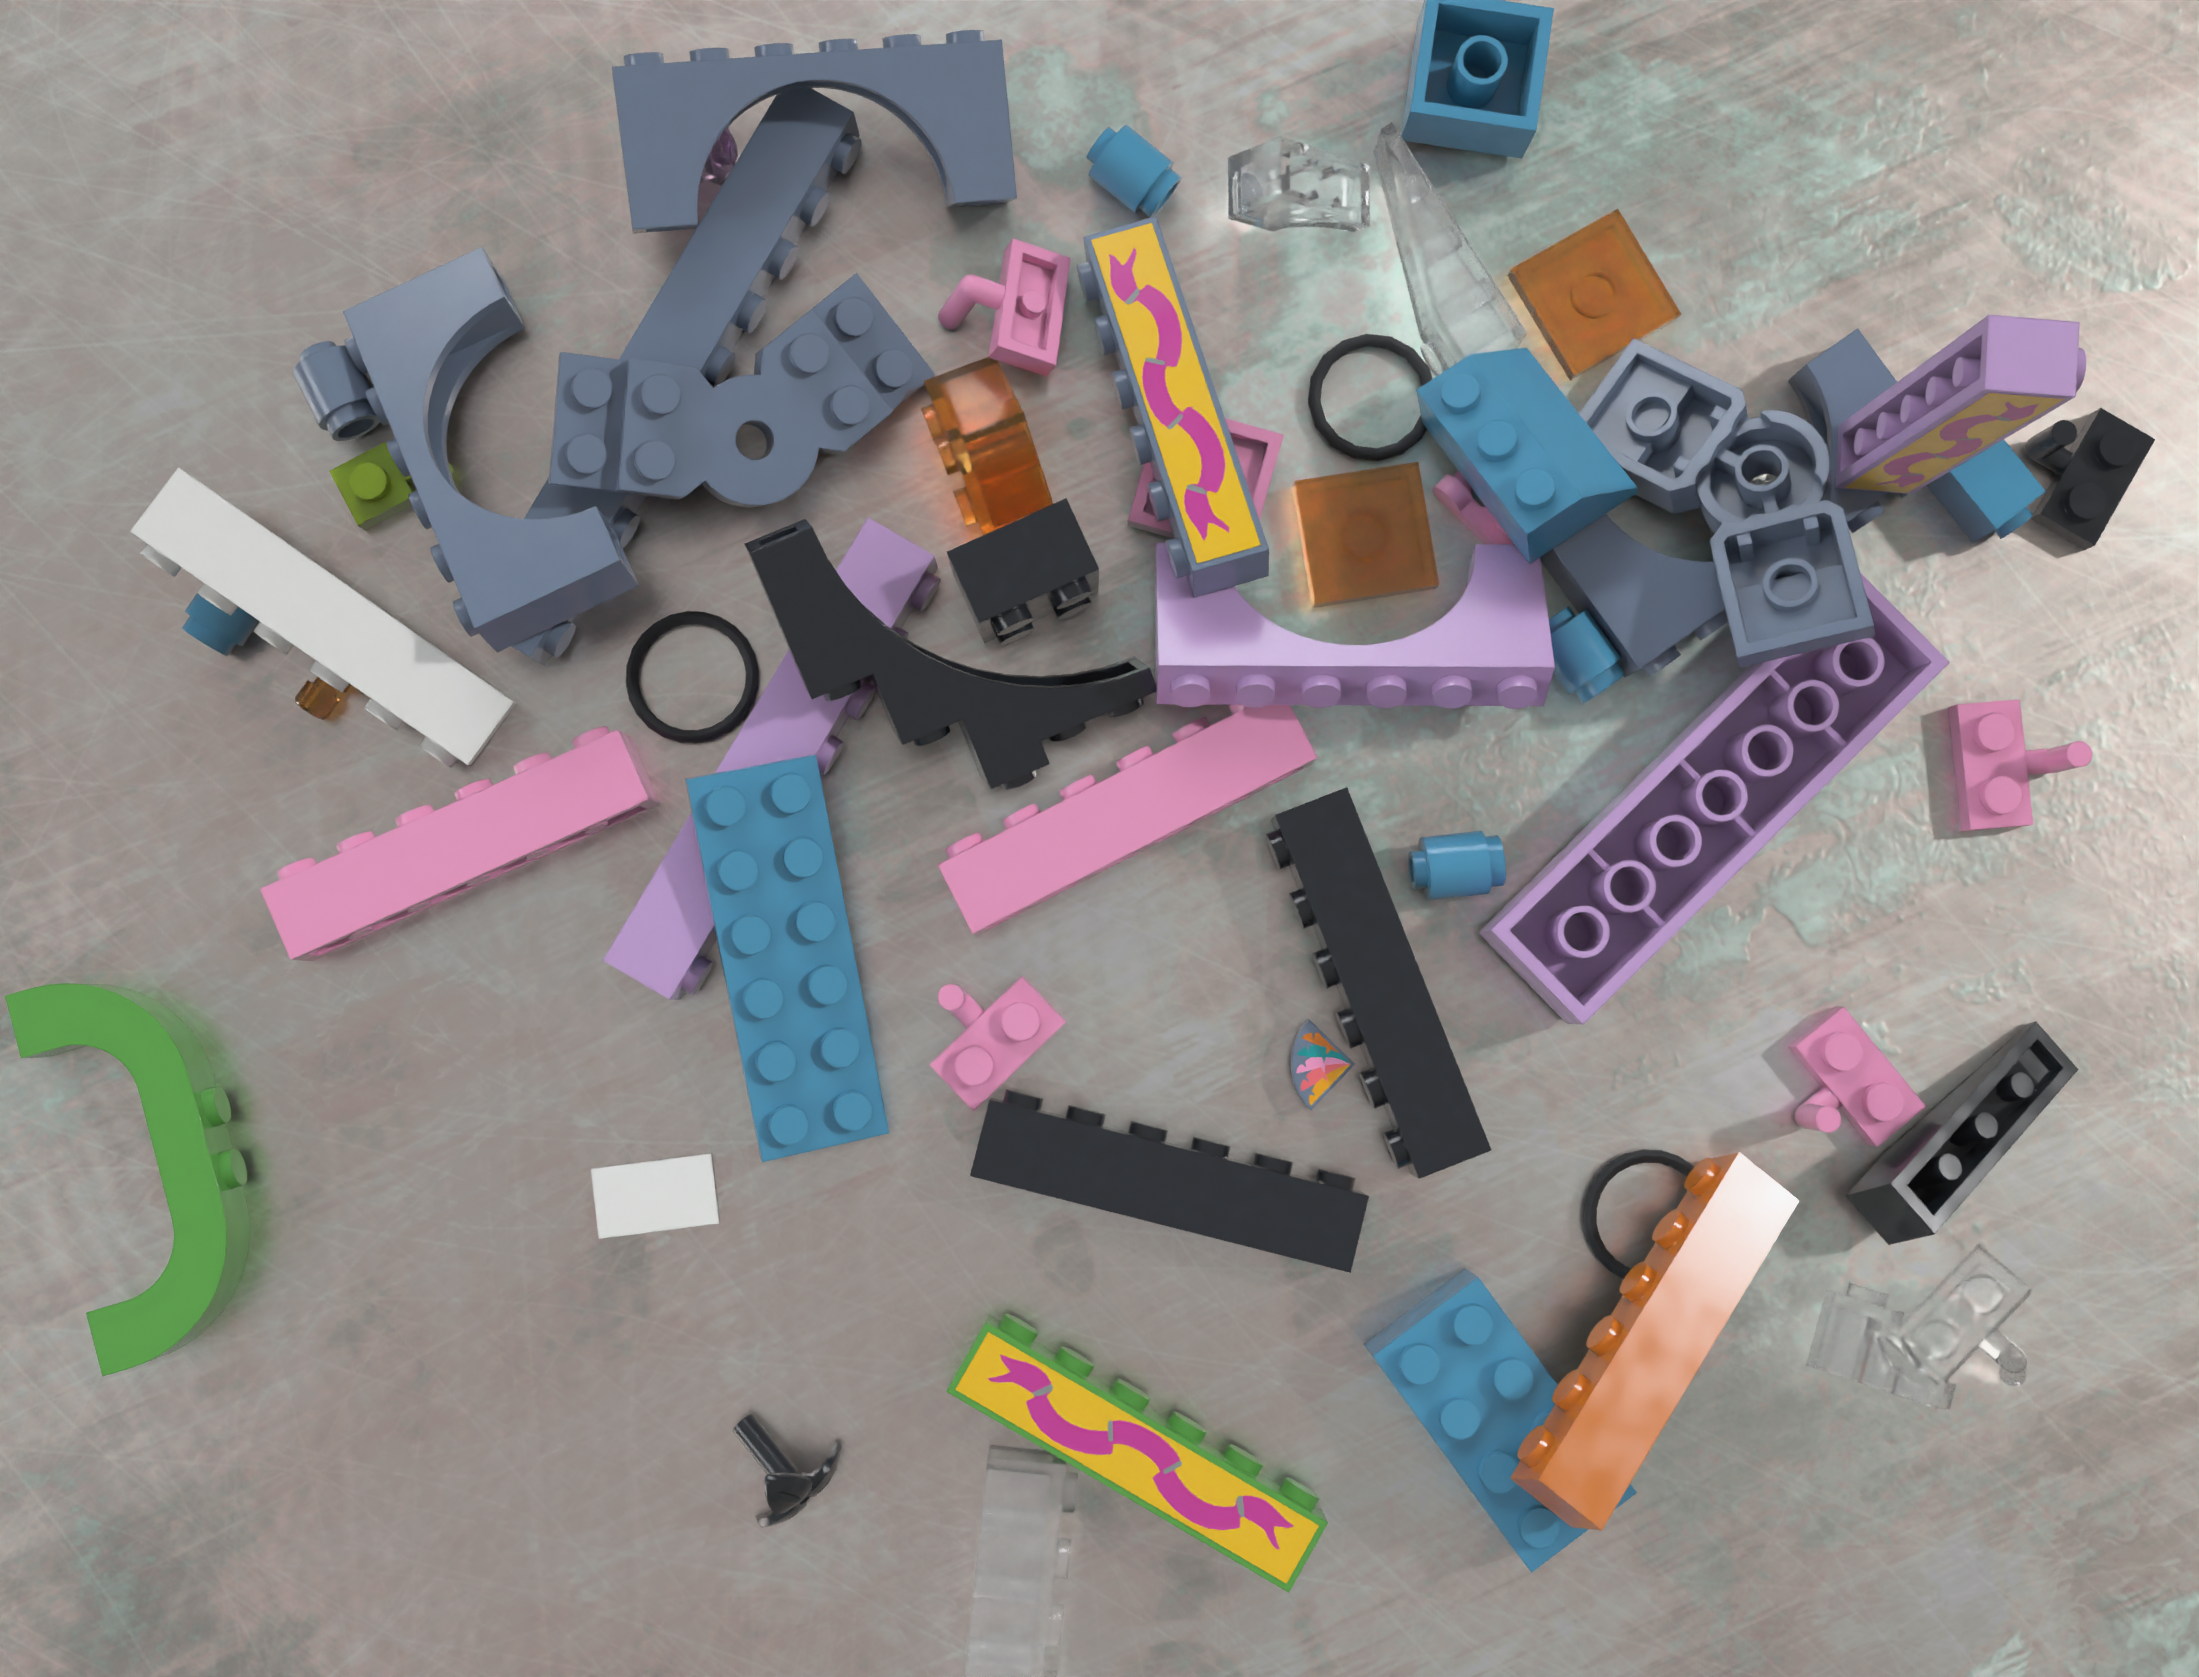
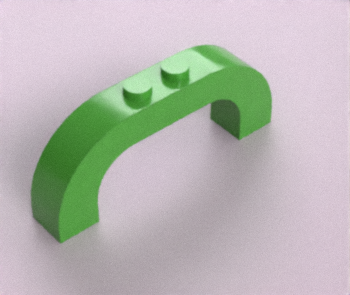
(191, 1147)

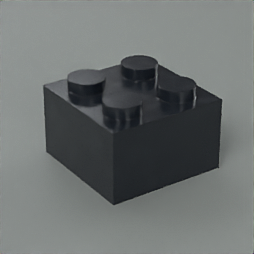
(1026, 573)

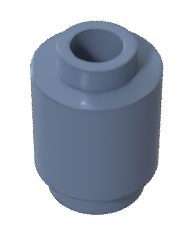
(335, 391)

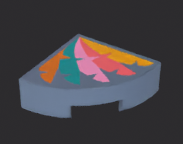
(1316, 1064)

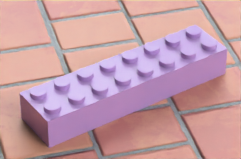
(1705, 811)

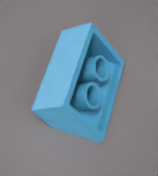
(1522, 448)

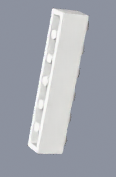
(321, 616)

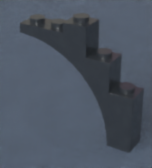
(922, 693)

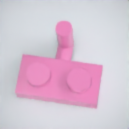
(1026, 306)
(1995, 766)
(994, 1039)
(1851, 1078)

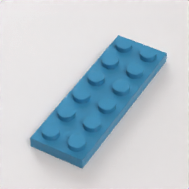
(787, 956)

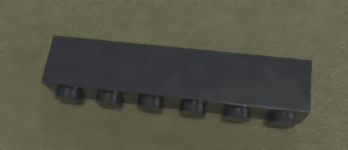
(1379, 985)
(1170, 1183)

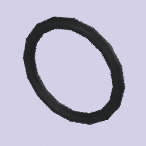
(1315, 391)

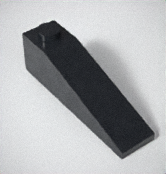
(1961, 1139)

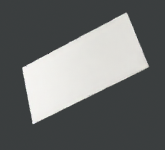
(655, 1196)

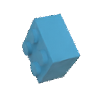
(1477, 75)

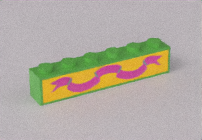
(1139, 1451)

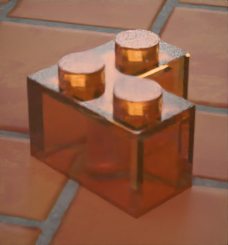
(988, 442)

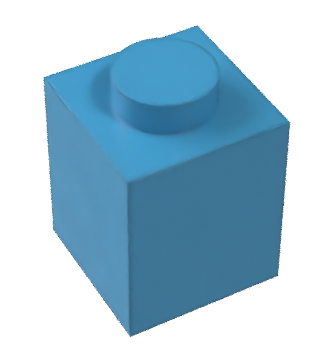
(1988, 492)

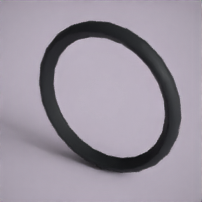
(654, 632)
(1597, 1187)

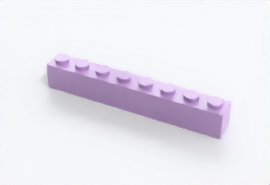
(672, 922)

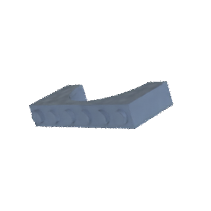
(942, 92)
(418, 353)
(1656, 600)

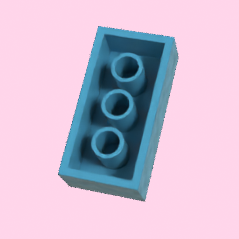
(1478, 1400)

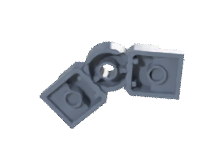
(668, 430)
(1776, 546)

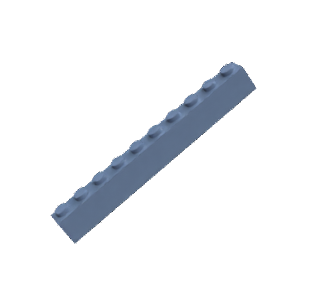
(723, 278)

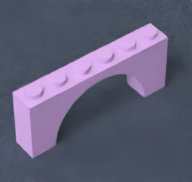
(1481, 653)

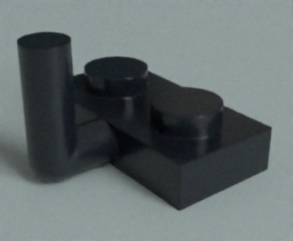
(2088, 476)

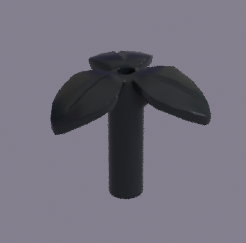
(784, 1485)

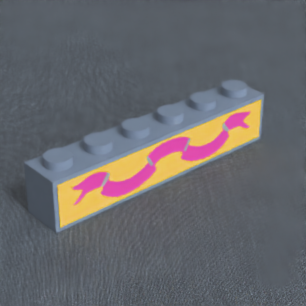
(1175, 407)

